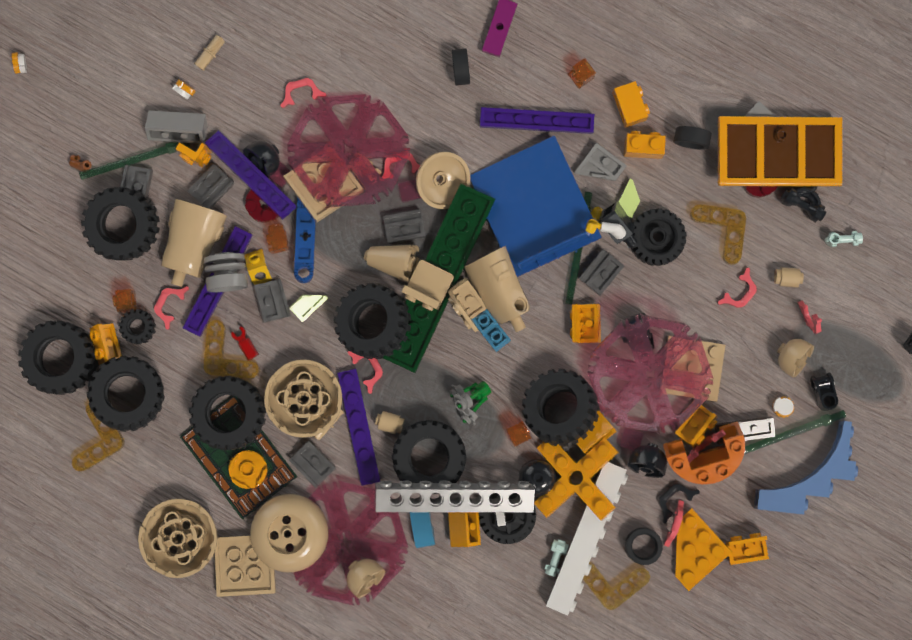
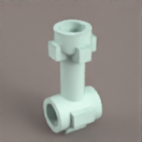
(834, 238)
(559, 547)

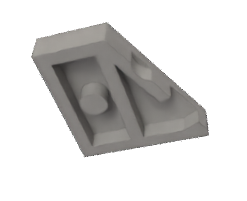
(601, 164)

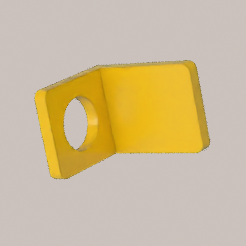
(255, 264)

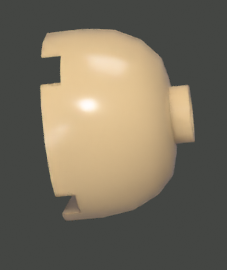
(794, 355)
(363, 576)

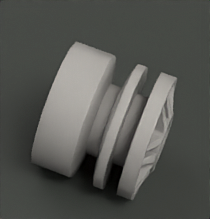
(225, 272)

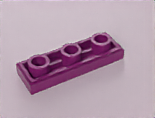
(502, 17)

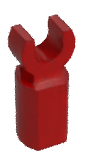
(245, 345)

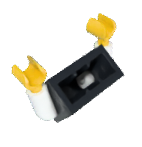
(614, 222)

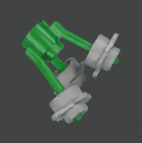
(464, 402)

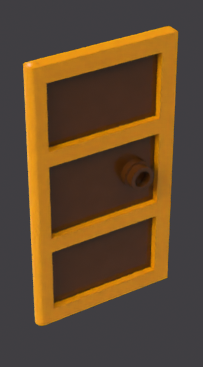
(779, 151)

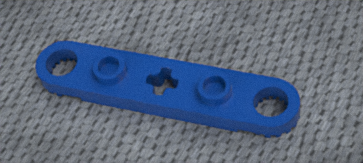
(304, 249)

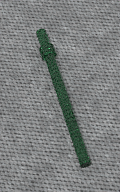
(170, 148)
(576, 261)
(825, 420)

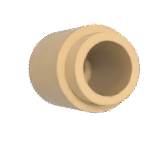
(788, 277)
(389, 422)

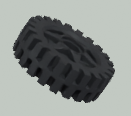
(672, 235)
(515, 529)

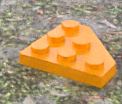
(697, 550)

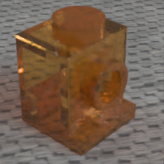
(582, 73)
(277, 238)
(124, 300)
(518, 433)

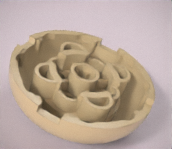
(280, 398)
(303, 514)
(156, 544)

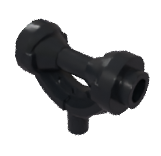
(815, 210)

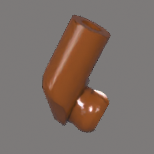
(75, 163)

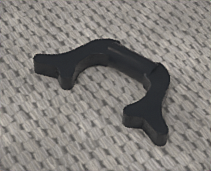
(668, 494)

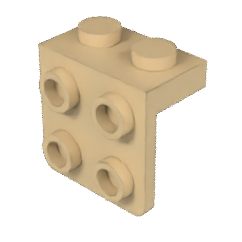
(428, 285)
(466, 302)

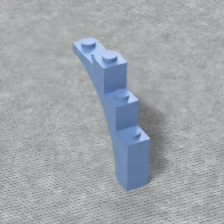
(818, 483)

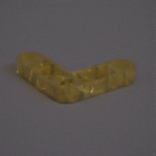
(731, 226)
(223, 363)
(106, 438)
(608, 590)

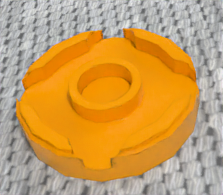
(248, 469)

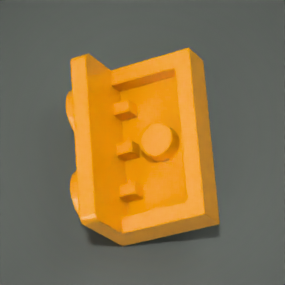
(200, 157)
(585, 323)
(105, 342)
(695, 427)
(747, 549)

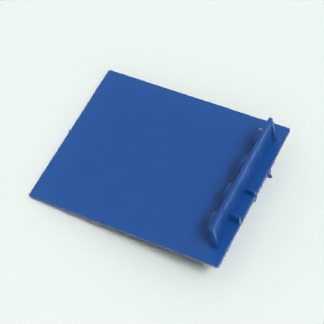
(535, 206)

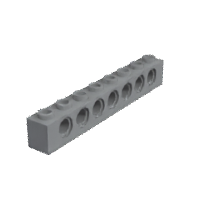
(404, 503)

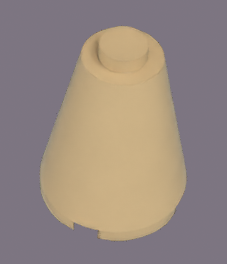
(393, 260)

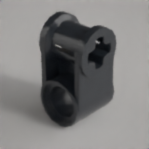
(824, 390)

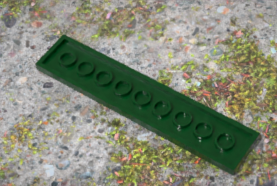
(450, 253)

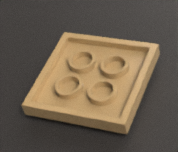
(316, 173)
(691, 363)
(240, 569)

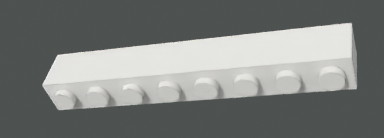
(584, 543)

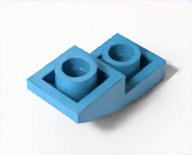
(491, 330)
(422, 529)

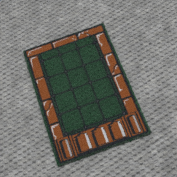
(216, 462)

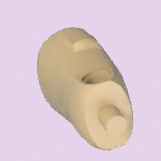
(191, 239)
(499, 287)

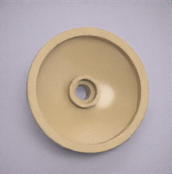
(452, 172)

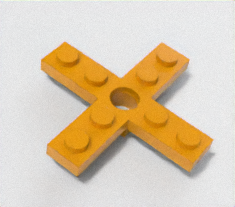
(587, 489)

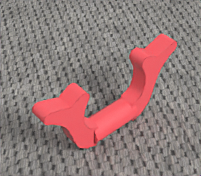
(297, 84)
(415, 166)
(748, 295)
(161, 300)
(814, 323)
(376, 366)
(714, 437)
(676, 524)

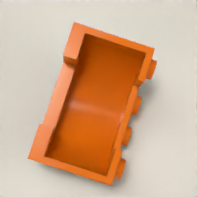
(712, 464)

